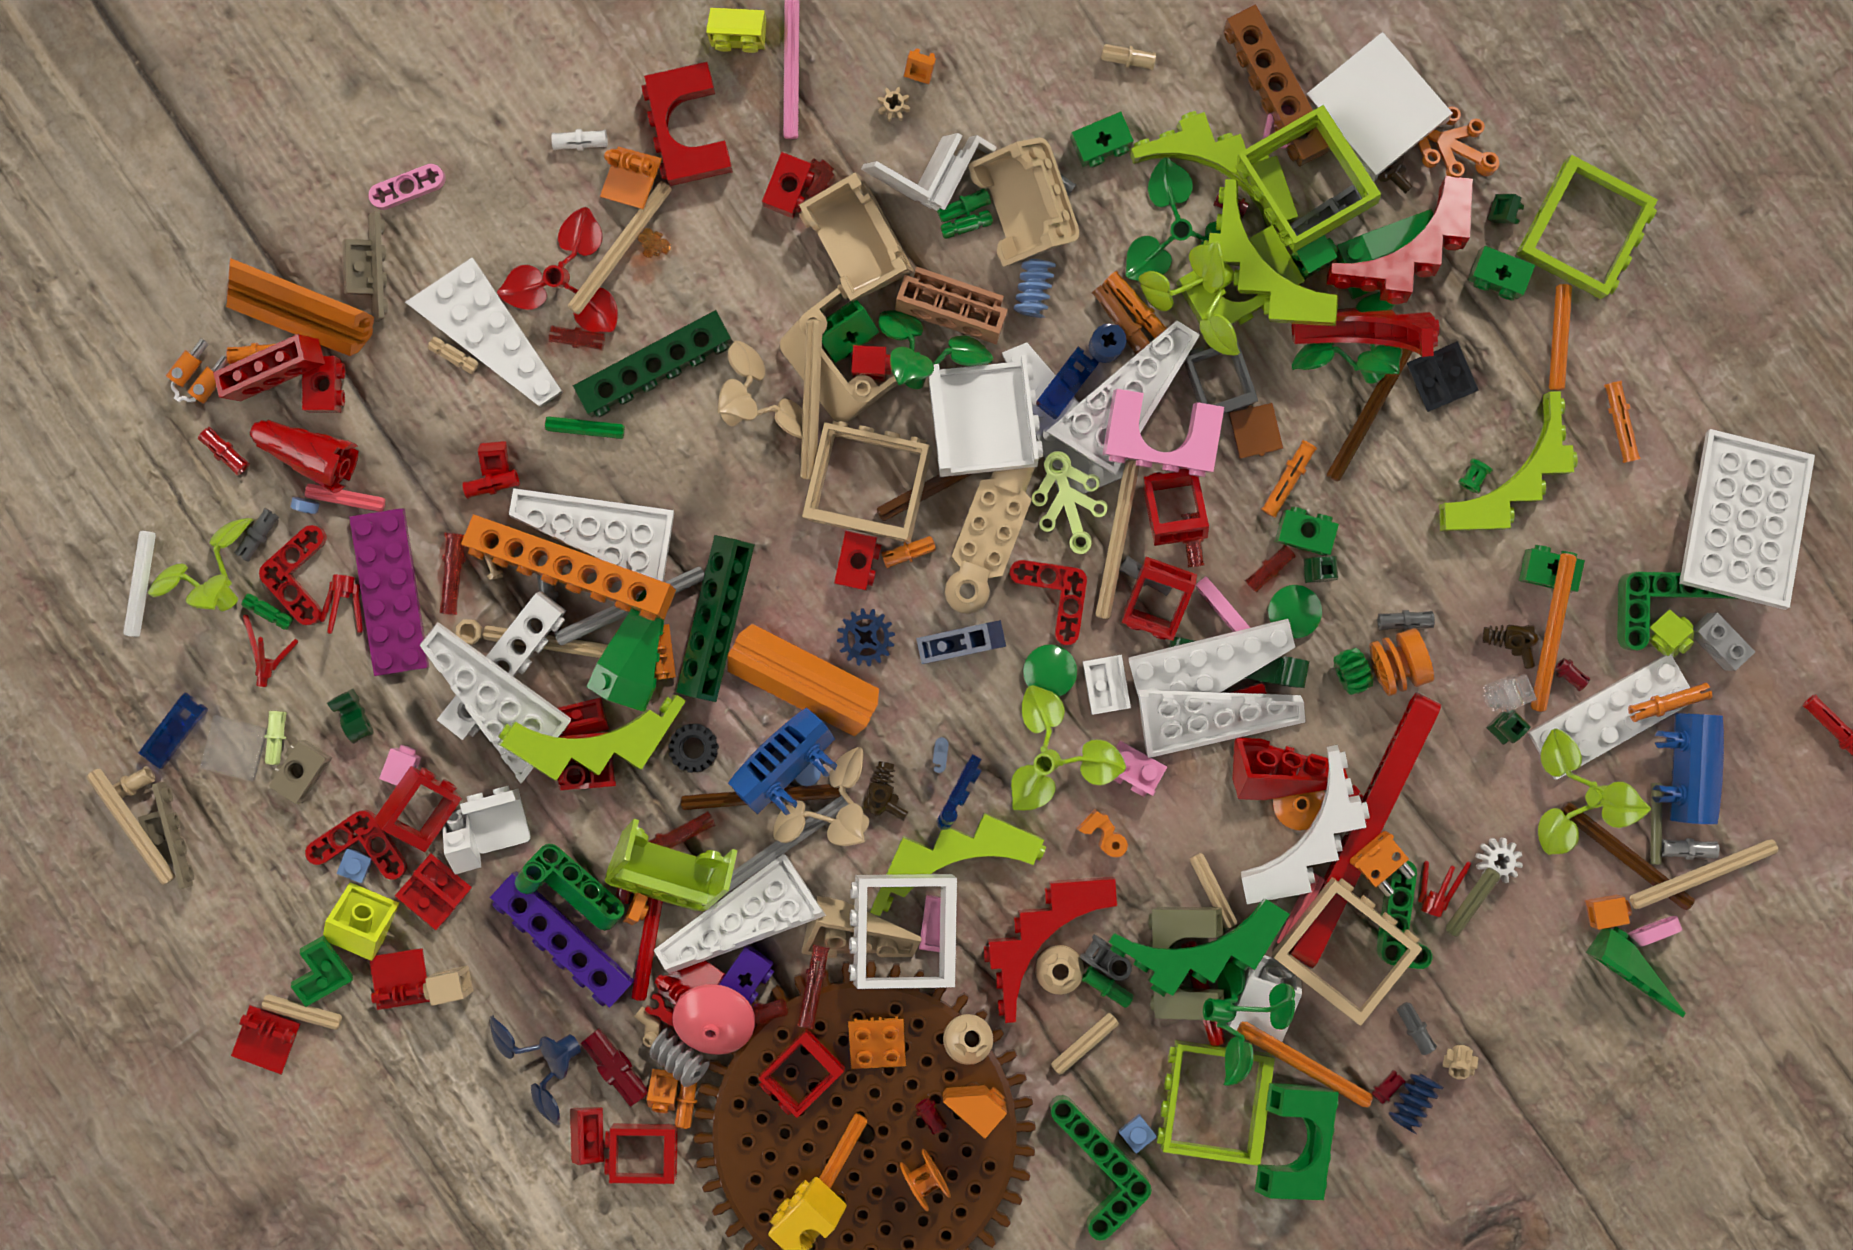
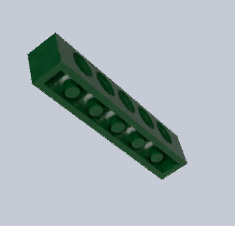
(589, 388)
(715, 618)

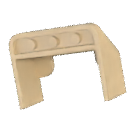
(840, 398)

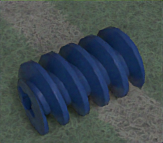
(1107, 332)
(1415, 1102)

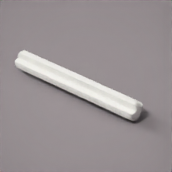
(139, 583)

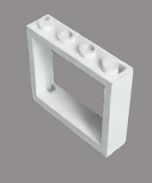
(858, 919)

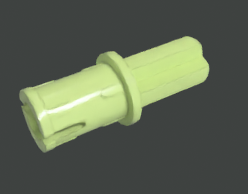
(274, 737)

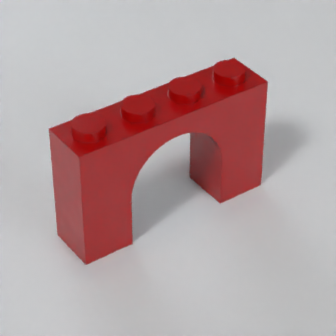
(666, 92)

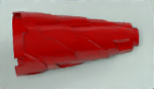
(309, 453)

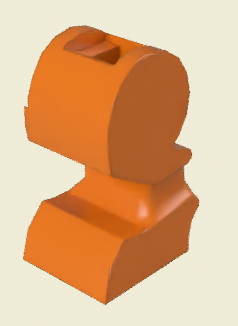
(1110, 842)

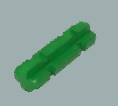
(966, 224)
(267, 611)

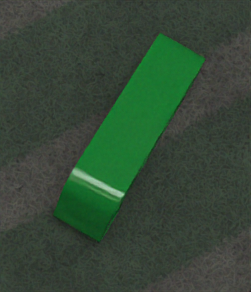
(553, 873)
(1403, 912)

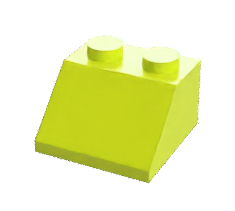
(360, 921)

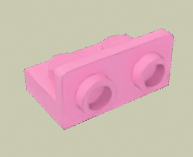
(1140, 771)

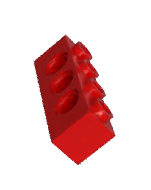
(269, 368)

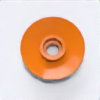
(1295, 818)

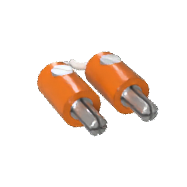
(185, 368)

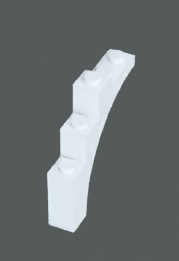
(1289, 872)

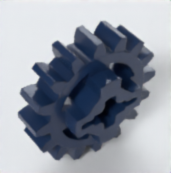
(873, 627)

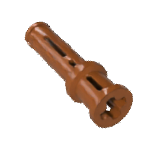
(1134, 335)

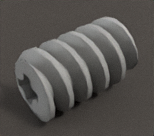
(676, 1059)

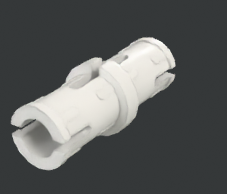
(579, 140)

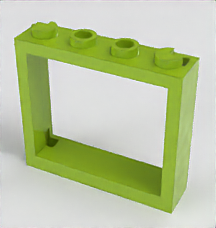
(1343, 152)
(1567, 273)
(1259, 1112)

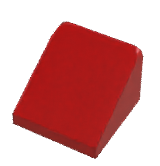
(493, 457)

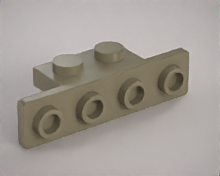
(364, 266)
(164, 833)

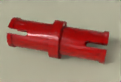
(223, 451)
(491, 484)

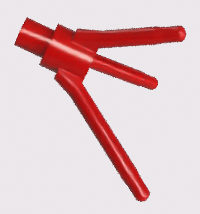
(264, 665)

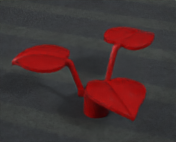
(525, 286)

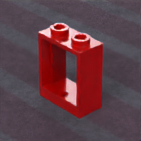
(1177, 530)
(1166, 575)
(400, 798)
(821, 1053)
(670, 1135)

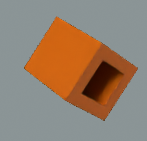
(1608, 911)

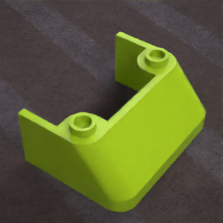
(668, 873)

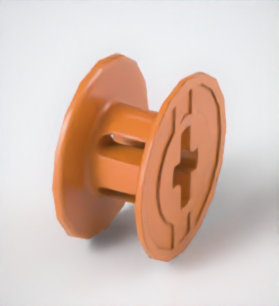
(925, 1180)

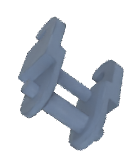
(940, 754)

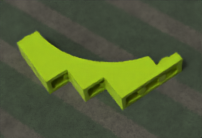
(630, 742)
(991, 838)

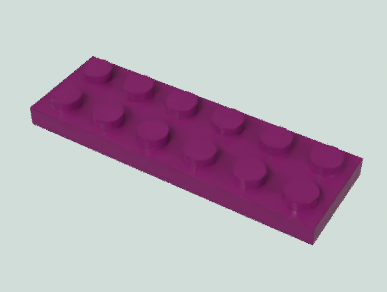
(389, 591)

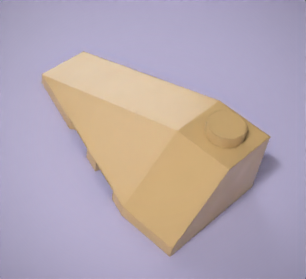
(835, 932)

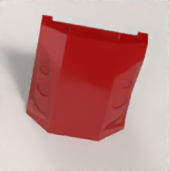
(578, 777)

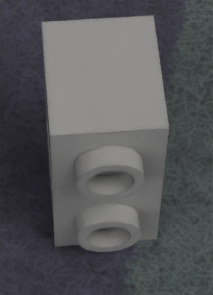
(1722, 642)

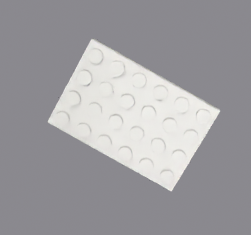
(1747, 519)

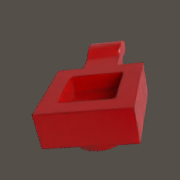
(662, 1011)

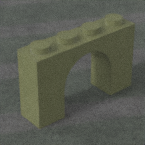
(1167, 928)

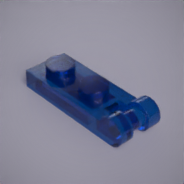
(1066, 383)
(172, 731)
(959, 793)

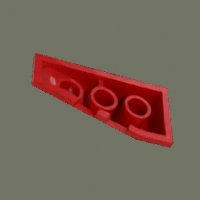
(1275, 772)

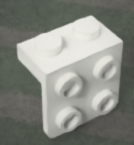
(497, 819)

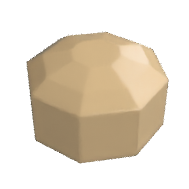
(469, 631)

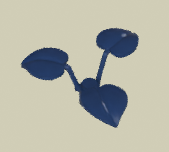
(557, 1056)

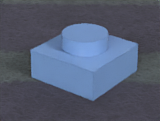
(355, 865)
(1137, 1133)

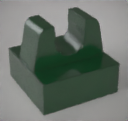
(1505, 209)

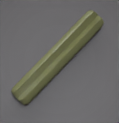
(1472, 902)

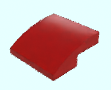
(433, 892)

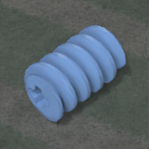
(1033, 287)

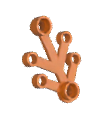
(1447, 142)

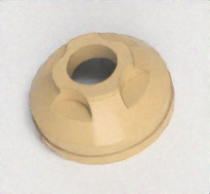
(1059, 955)
(955, 1043)

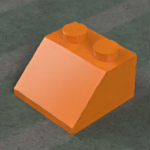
(977, 1106)

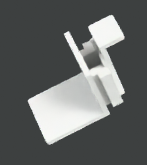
(939, 176)

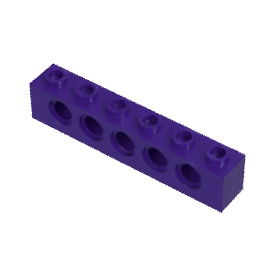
(577, 942)

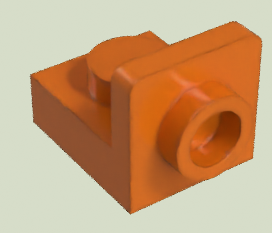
(662, 1091)

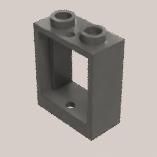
(1249, 396)

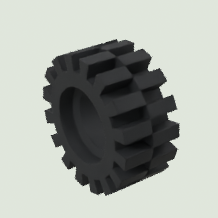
(677, 753)

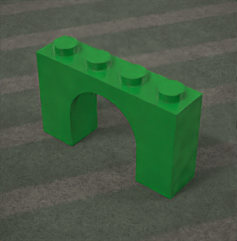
(1308, 1173)

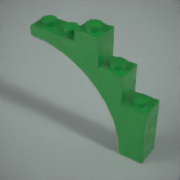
(1170, 966)

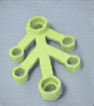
(1068, 496)

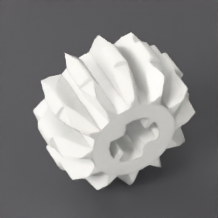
(1502, 849)

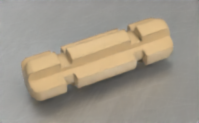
(453, 355)

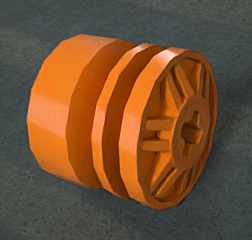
(1397, 663)

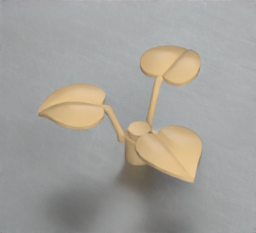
(737, 404)
(850, 820)

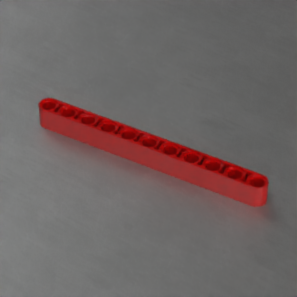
(1380, 799)

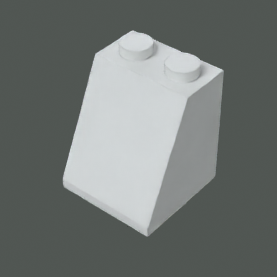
(1256, 994)

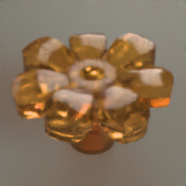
(653, 243)

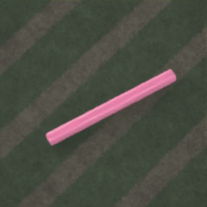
(791, 68)

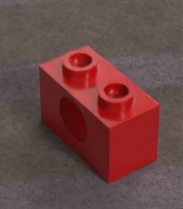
(788, 169)
(871, 362)
(324, 401)
(855, 544)

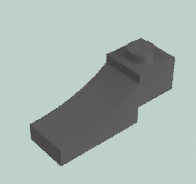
(1326, 210)

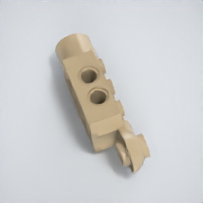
(988, 536)

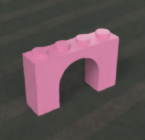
(1125, 441)

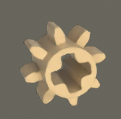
(888, 99)
(1460, 1062)

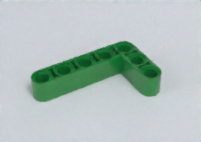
(1641, 598)
(1105, 1162)

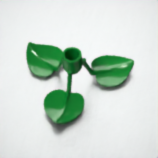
(1166, 186)
(1372, 363)
(913, 368)
(1240, 1053)

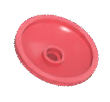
(717, 1010)

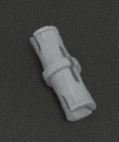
(1690, 849)

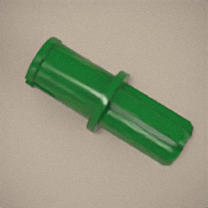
(965, 205)
(1107, 987)

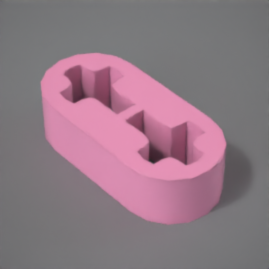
(1655, 931)

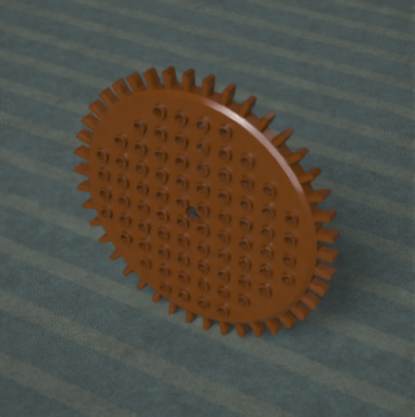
(836, 1007)

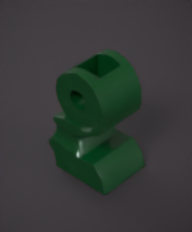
(1320, 569)
(352, 719)
(1508, 727)

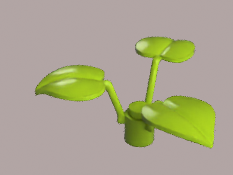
(1216, 275)
(214, 591)
(1029, 784)
(1619, 800)

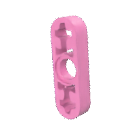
(392, 201)
(1221, 605)

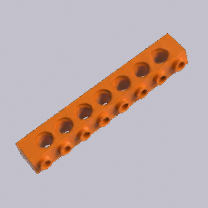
(483, 531)

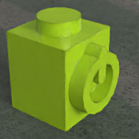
(1672, 634)

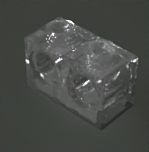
(1509, 693)

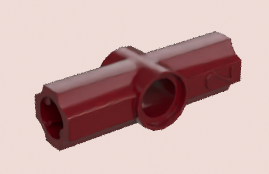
(614, 1067)

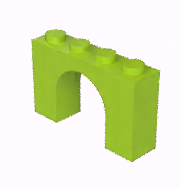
(1272, 252)

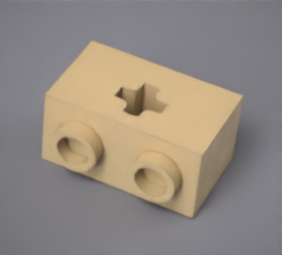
(448, 985)

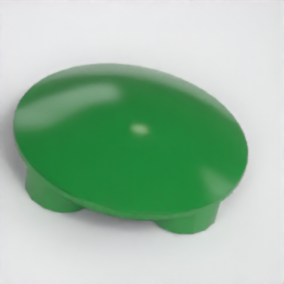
(1297, 605)
(1050, 669)

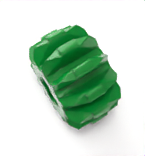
(1353, 671)

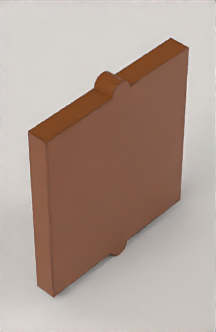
(1256, 430)

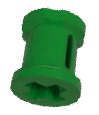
(1474, 485)

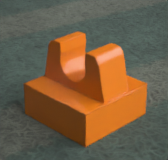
(920, 66)

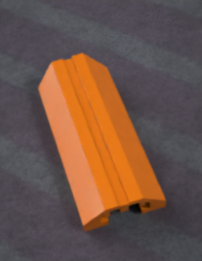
(297, 309)
(802, 679)

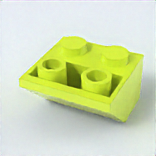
(736, 29)

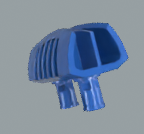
(782, 760)
(1696, 768)

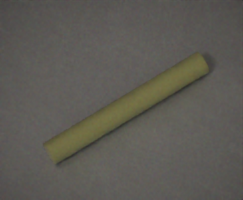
(1656, 828)

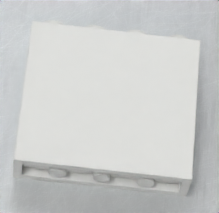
(1380, 104)
(984, 418)

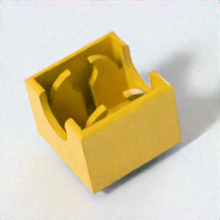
(806, 1216)

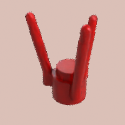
(341, 588)
(1437, 902)

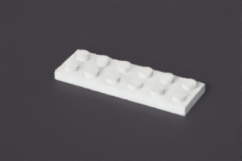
(1604, 718)

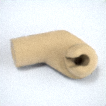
(651, 1024)

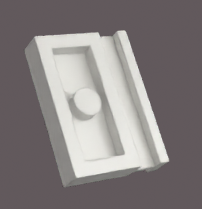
(1106, 684)

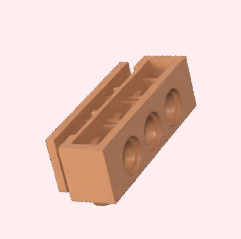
(952, 304)

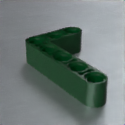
(1281, 671)

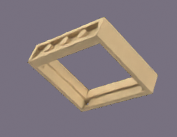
(865, 435)
(1365, 905)

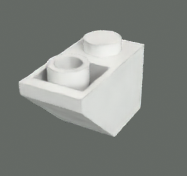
(460, 843)

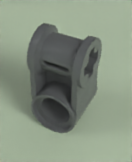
(1105, 958)

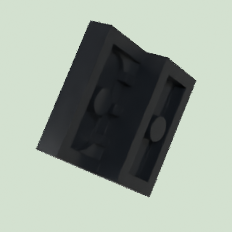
(1442, 376)

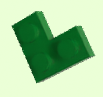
(326, 972)

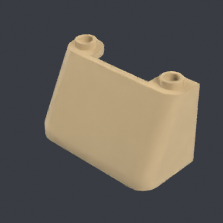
(1027, 199)
(856, 237)

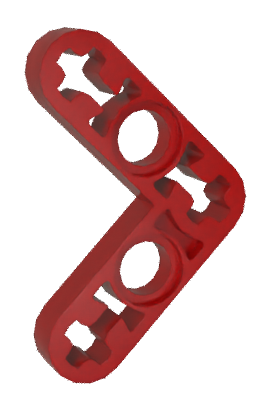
(286, 569)
(1060, 583)
(366, 837)

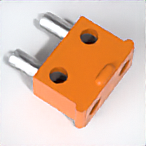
(1378, 857)

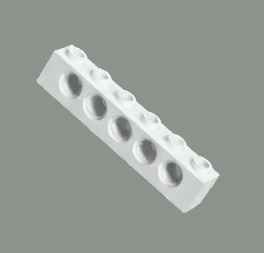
(541, 607)

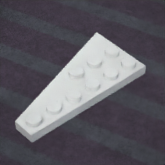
(477, 319)
(1146, 373)
(1041, 378)
(606, 530)
(1212, 662)
(491, 693)
(1195, 719)
(755, 910)

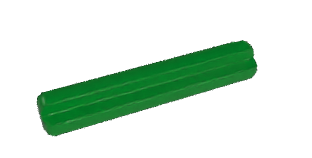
(584, 427)

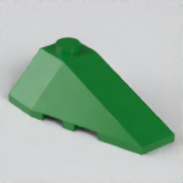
(1381, 243)
(629, 662)
(1625, 960)

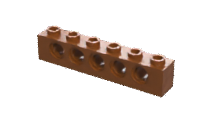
(1251, 23)

